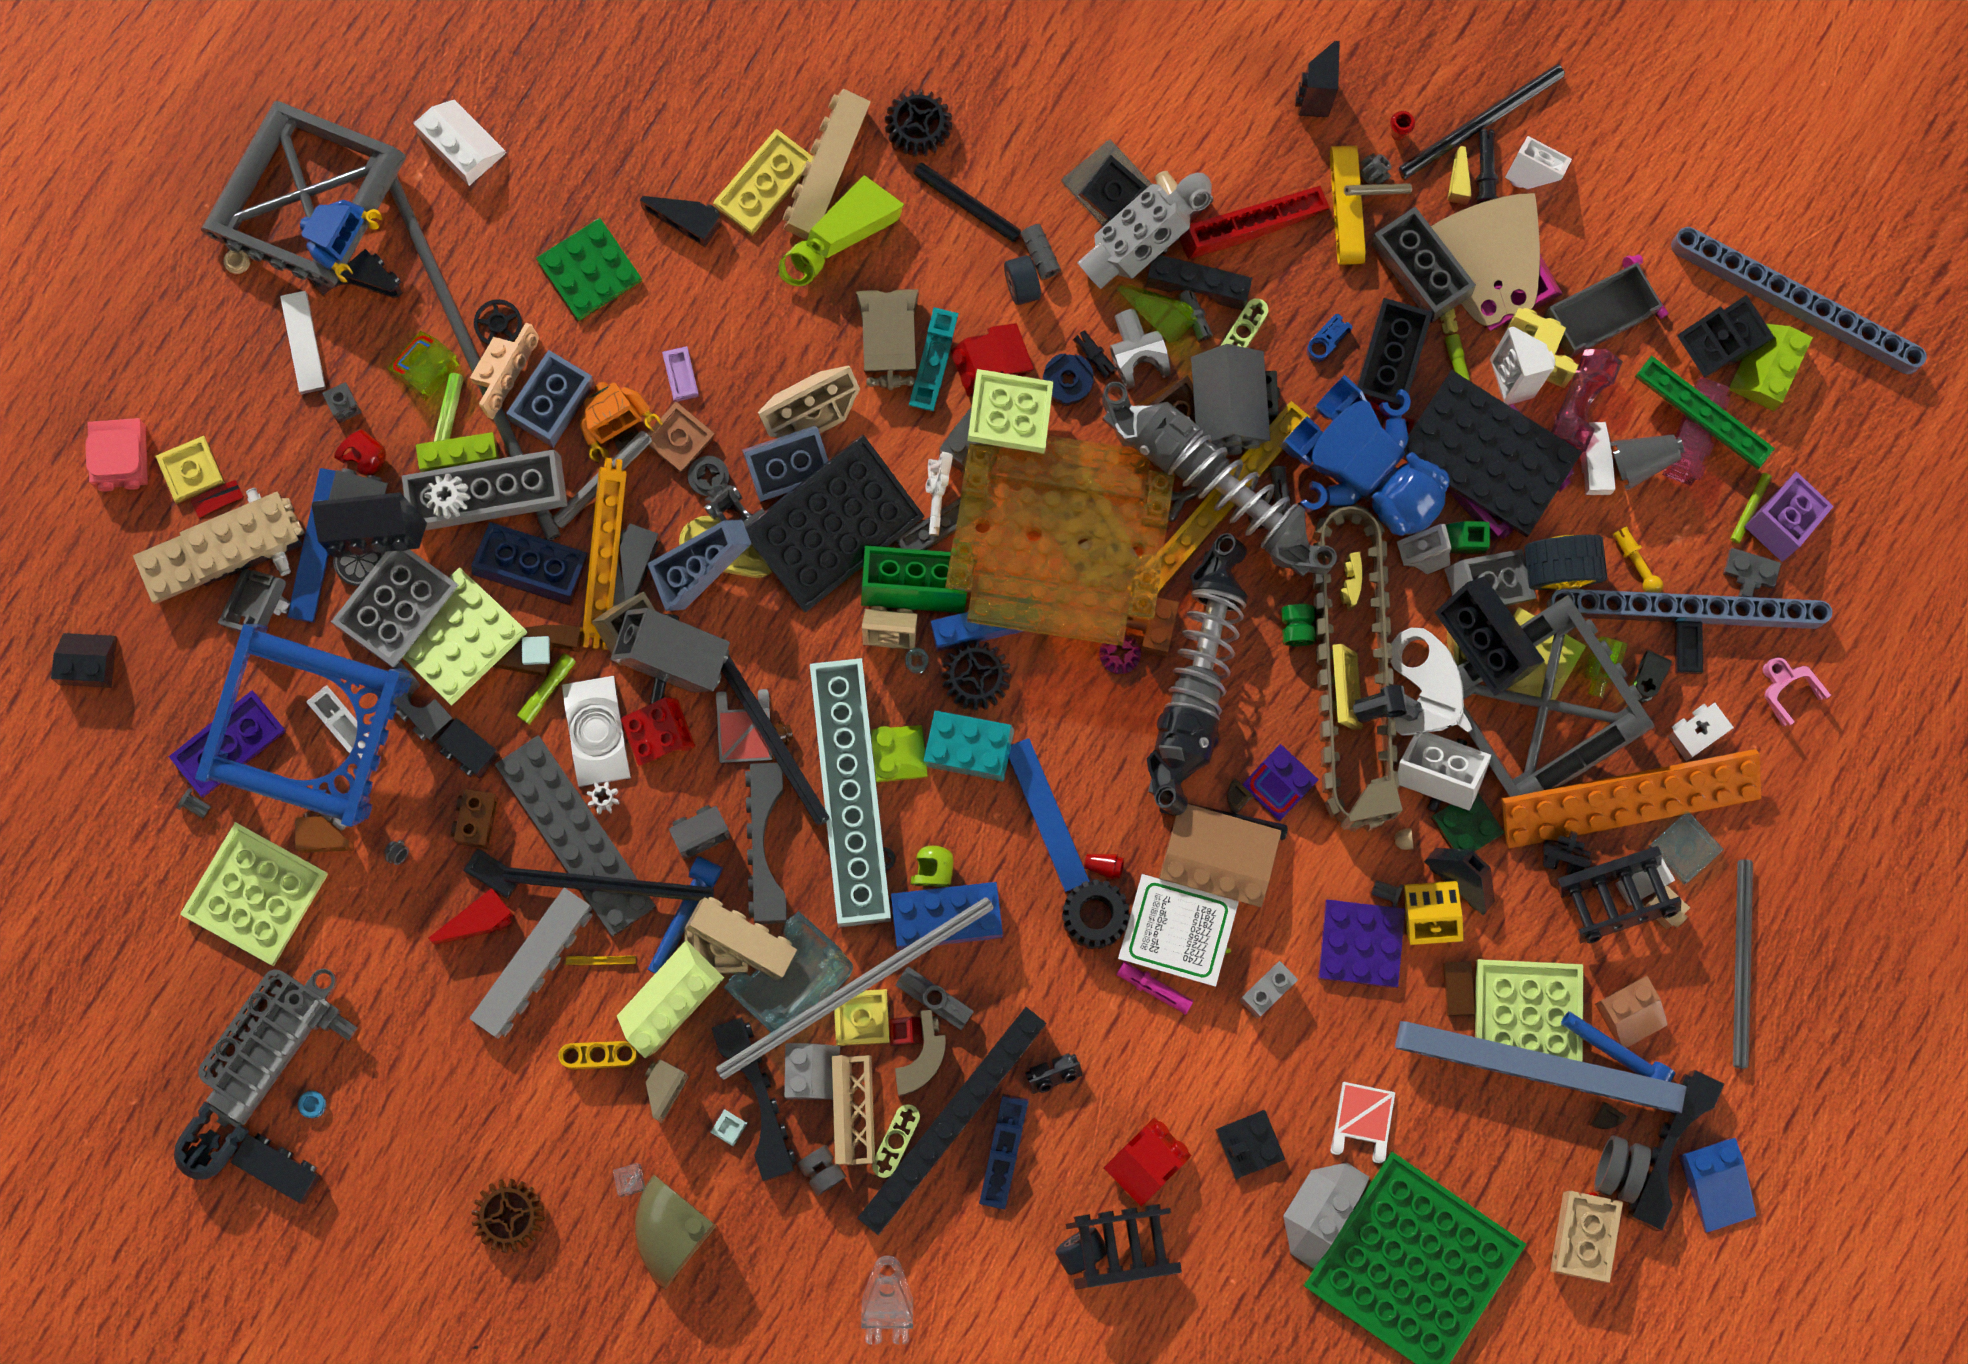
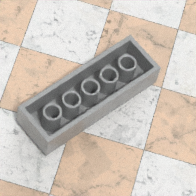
(495, 488)

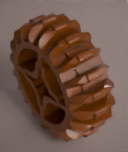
(511, 1228)

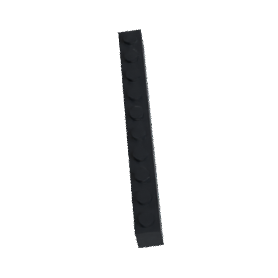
(952, 1121)

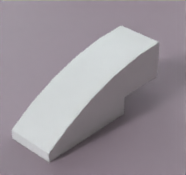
(1598, 462)
(336, 717)

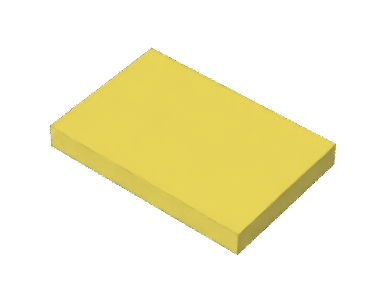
(1346, 685)

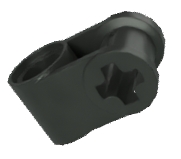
(1651, 672)

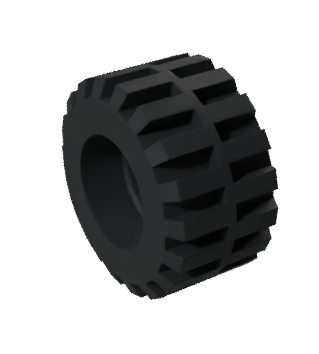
(1095, 937)

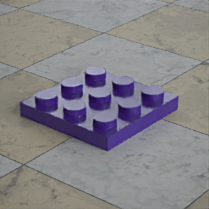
(1361, 943)

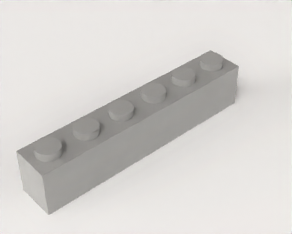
(531, 963)

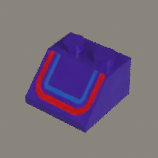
(1280, 782)

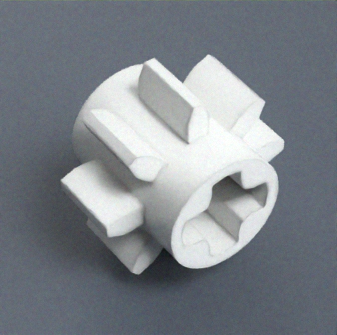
(599, 791)

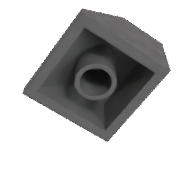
(699, 832)

